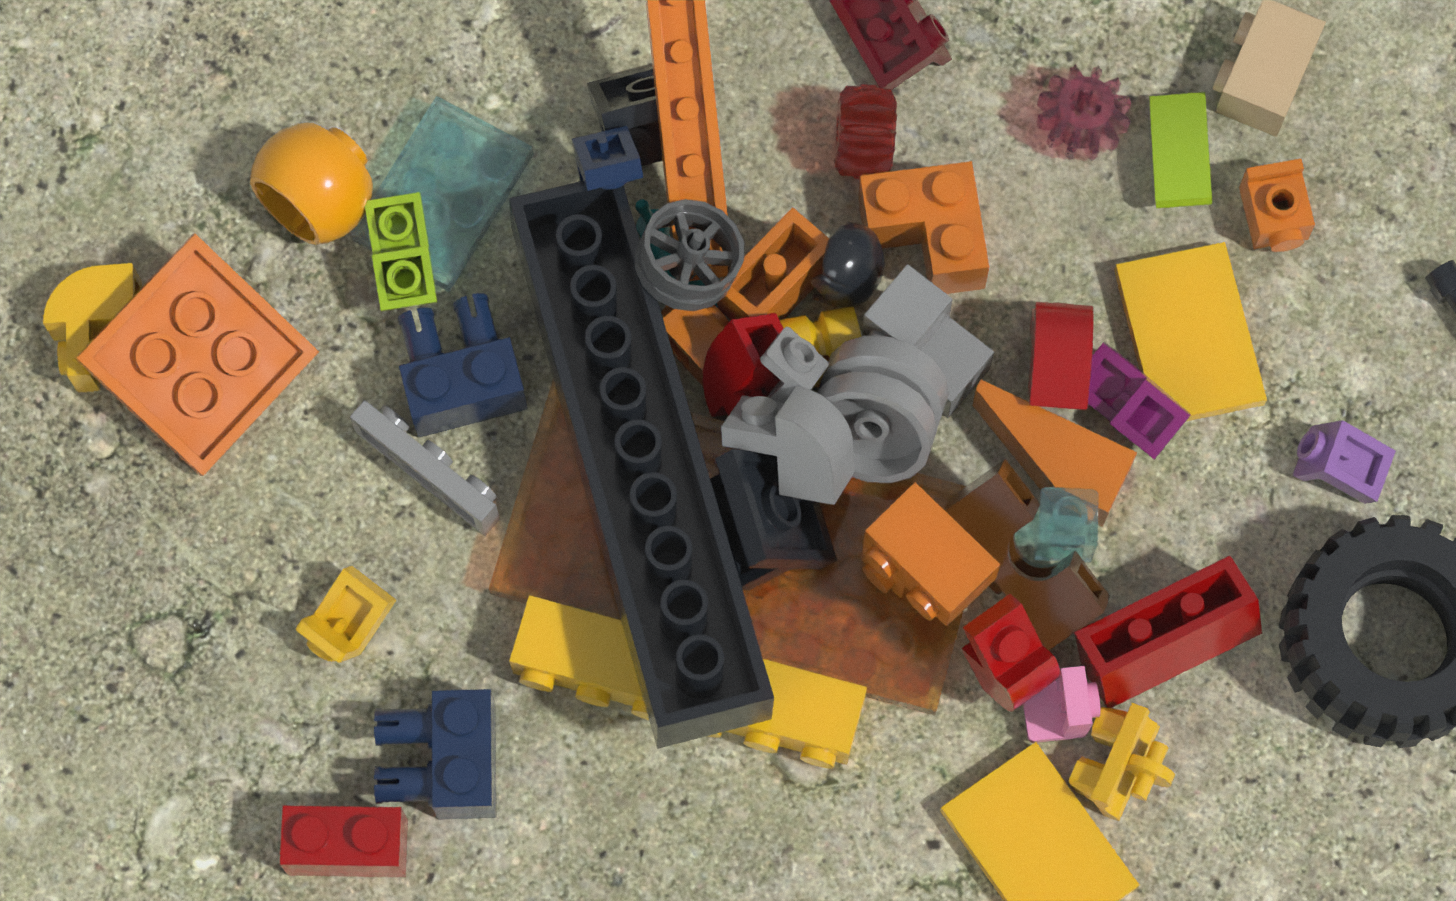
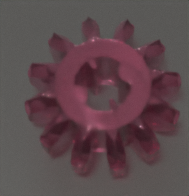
(1081, 95)

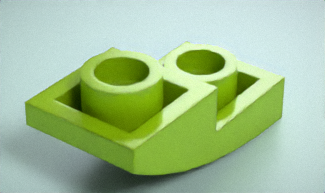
(1180, 150)
(400, 251)

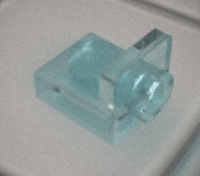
(1066, 524)

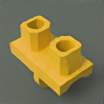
(1131, 765)

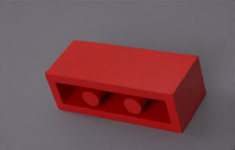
(1169, 632)

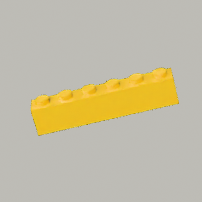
(594, 659)

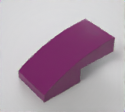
(1133, 402)

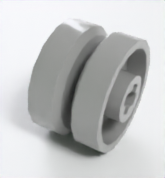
(890, 402)

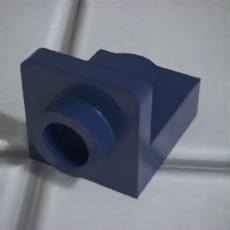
(607, 159)

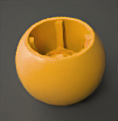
(312, 181)

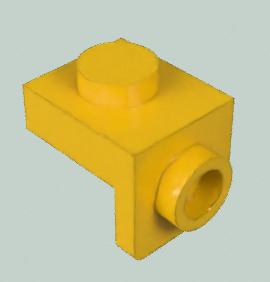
(346, 617)

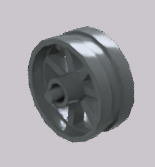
(689, 255)

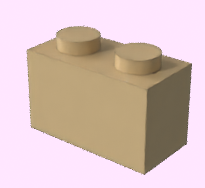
(1268, 67)

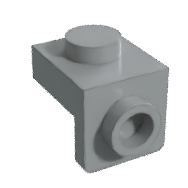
(793, 362)

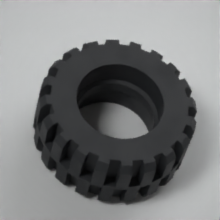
(1318, 648)

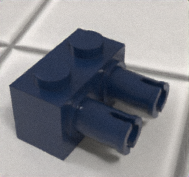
(462, 384)
(463, 762)

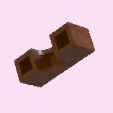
(1054, 595)

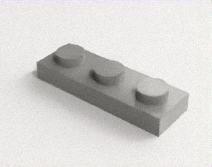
(426, 465)

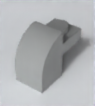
(804, 434)

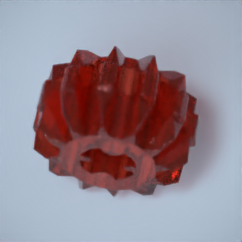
(865, 131)

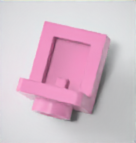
(1062, 708)

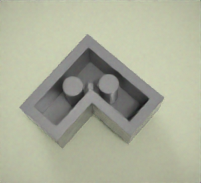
(920, 315)

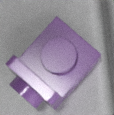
(1344, 460)

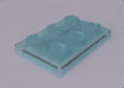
(463, 180)

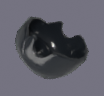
(850, 267)

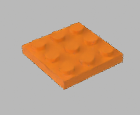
(197, 355)

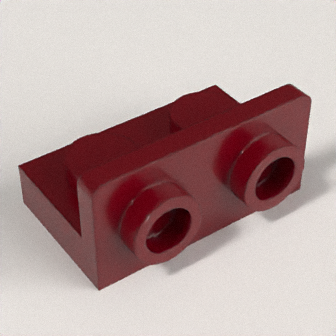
(893, 37)

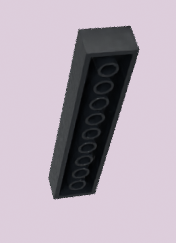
(641, 465)

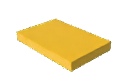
(1192, 330)
(1036, 835)

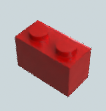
(343, 841)

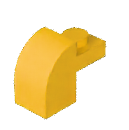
(81, 309)

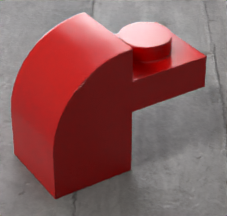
(1060, 355)
(734, 363)
(1008, 654)

